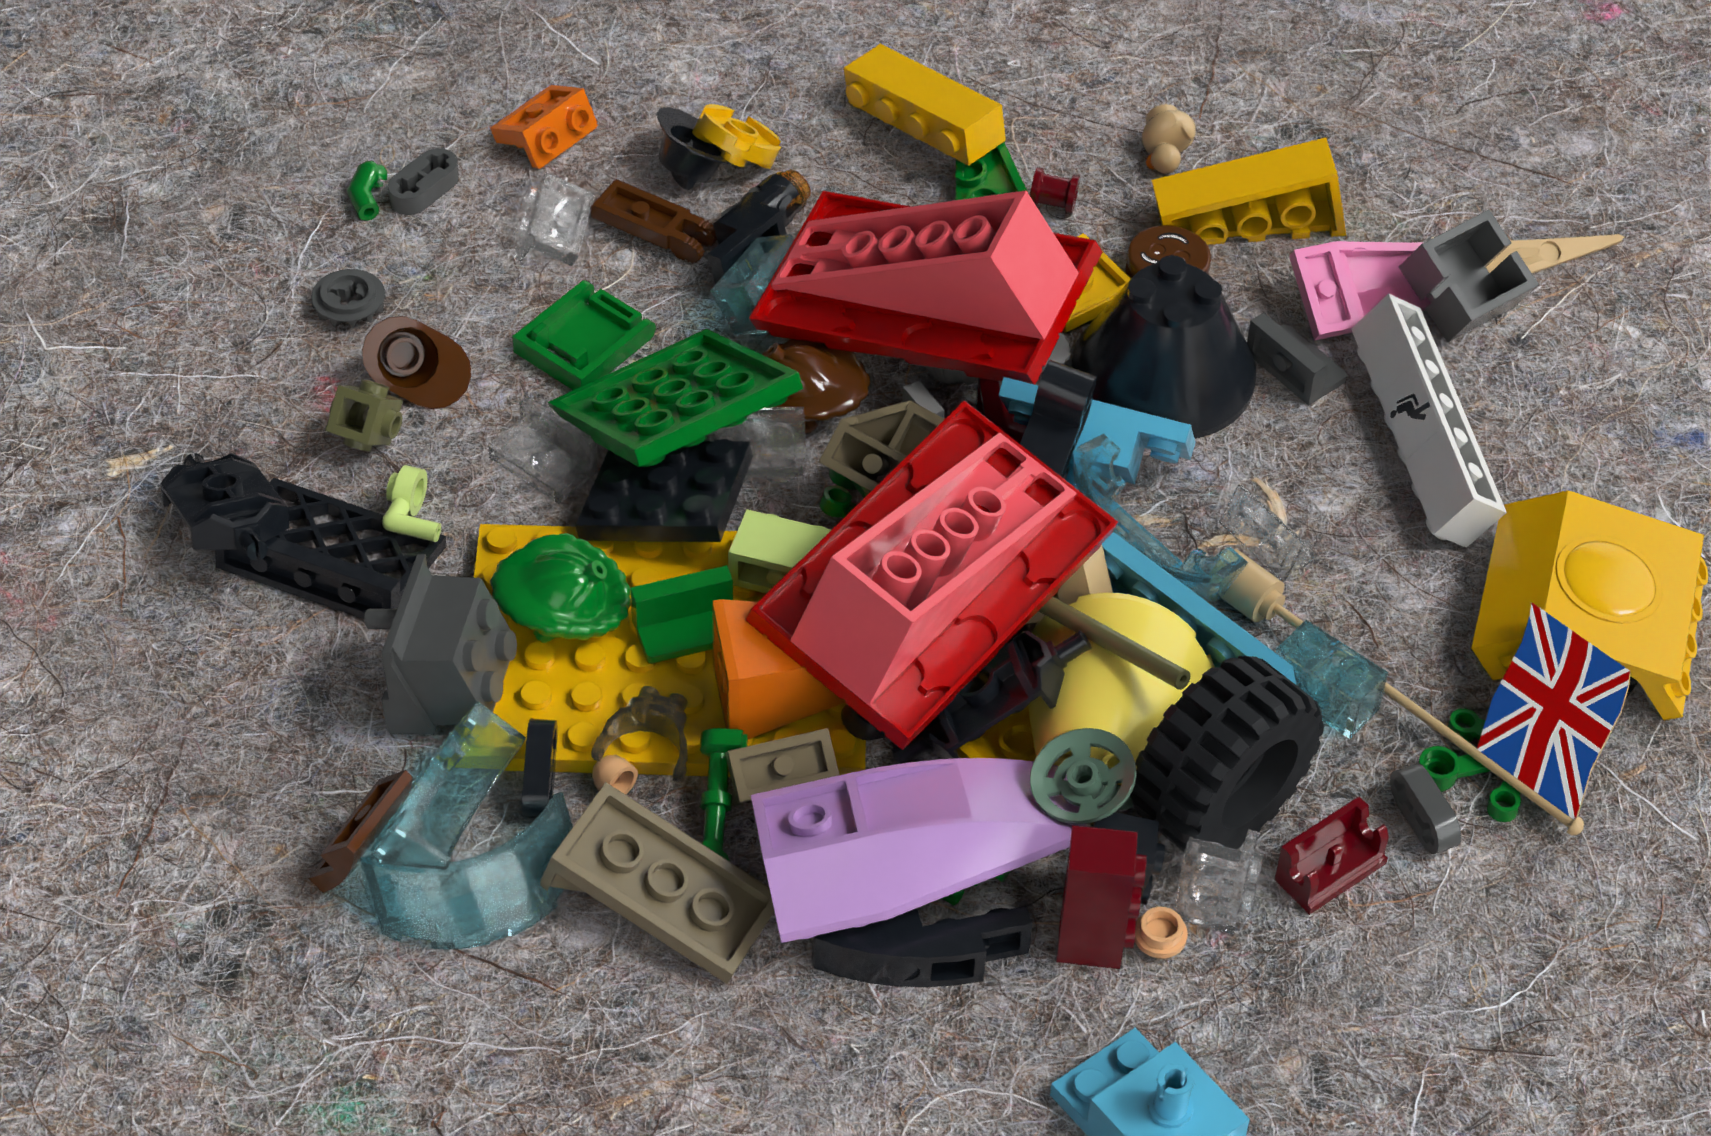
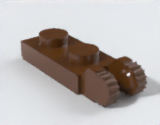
(654, 220)

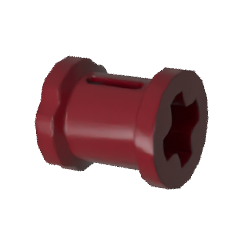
(1055, 190)

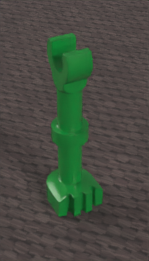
(716, 799)

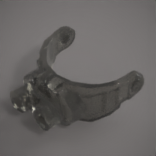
(651, 714)

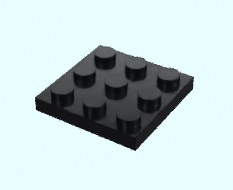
(673, 501)

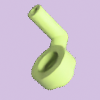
(407, 495)

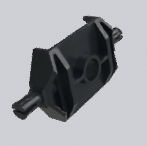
(226, 504)
(1005, 686)

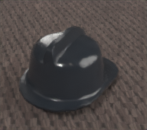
(682, 152)

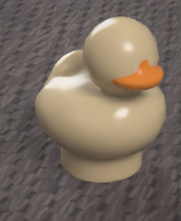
(1166, 136)

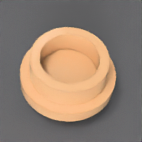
(1161, 933)

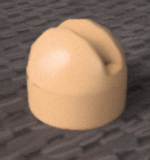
(616, 772)

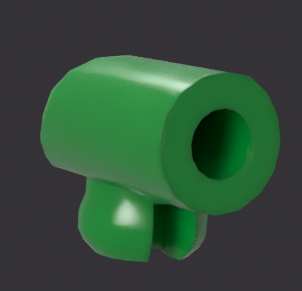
(360, 187)

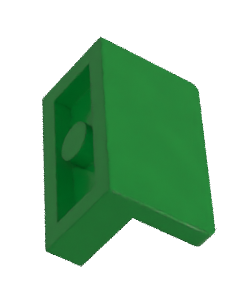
(677, 613)

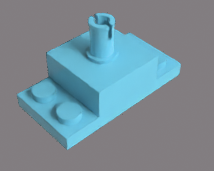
(1125, 427)
(1146, 1093)

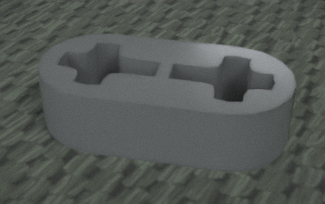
(423, 181)
(1425, 808)

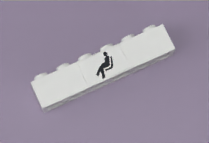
(1427, 422)

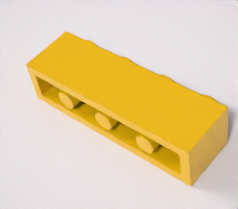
(925, 104)

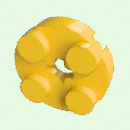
(738, 139)

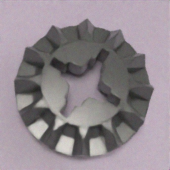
(341, 286)

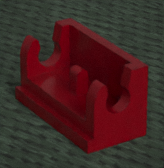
(1331, 856)

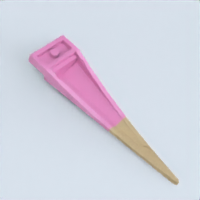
(1350, 278)

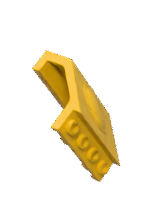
(1604, 575)

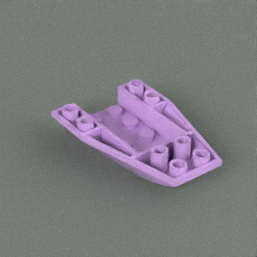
(898, 838)

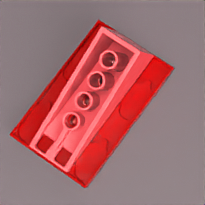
(933, 283)
(932, 574)

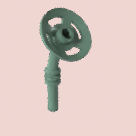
(1088, 778)

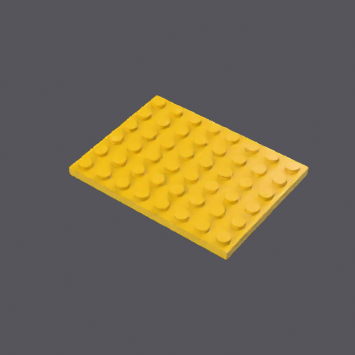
(593, 678)

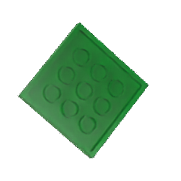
(676, 397)

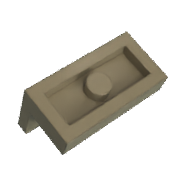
(780, 764)

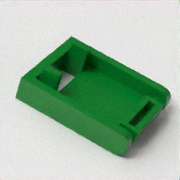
(589, 335)

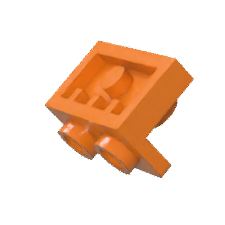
(547, 123)

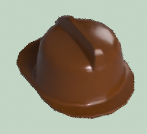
(416, 362)

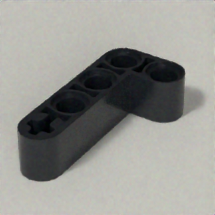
(1059, 415)

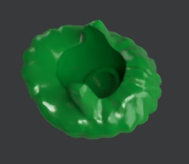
(562, 588)

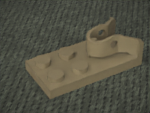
(662, 882)

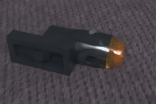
(759, 214)

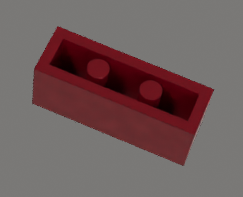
(1100, 897)

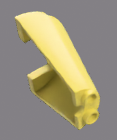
(1106, 689)

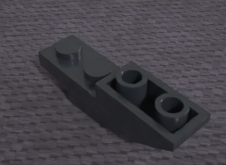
(915, 955)

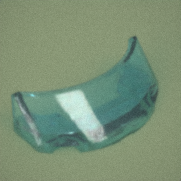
(1096, 479)
(448, 792)
(474, 897)

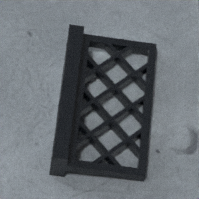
(319, 572)

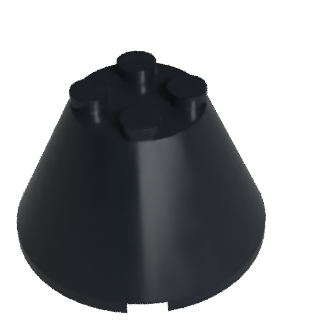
(1170, 349)

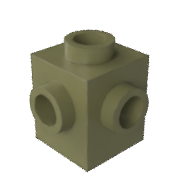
(365, 415)

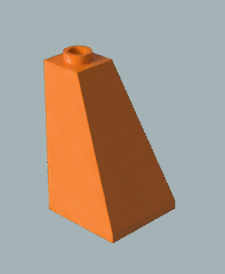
(756, 679)

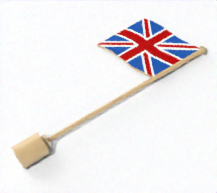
(1543, 718)

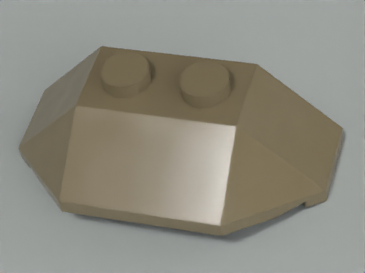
(875, 442)

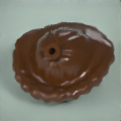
(830, 378)

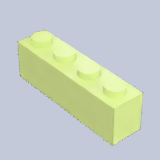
(769, 548)

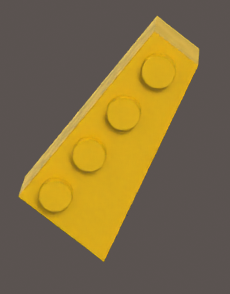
(1256, 196)

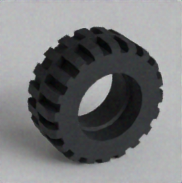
(1227, 754)

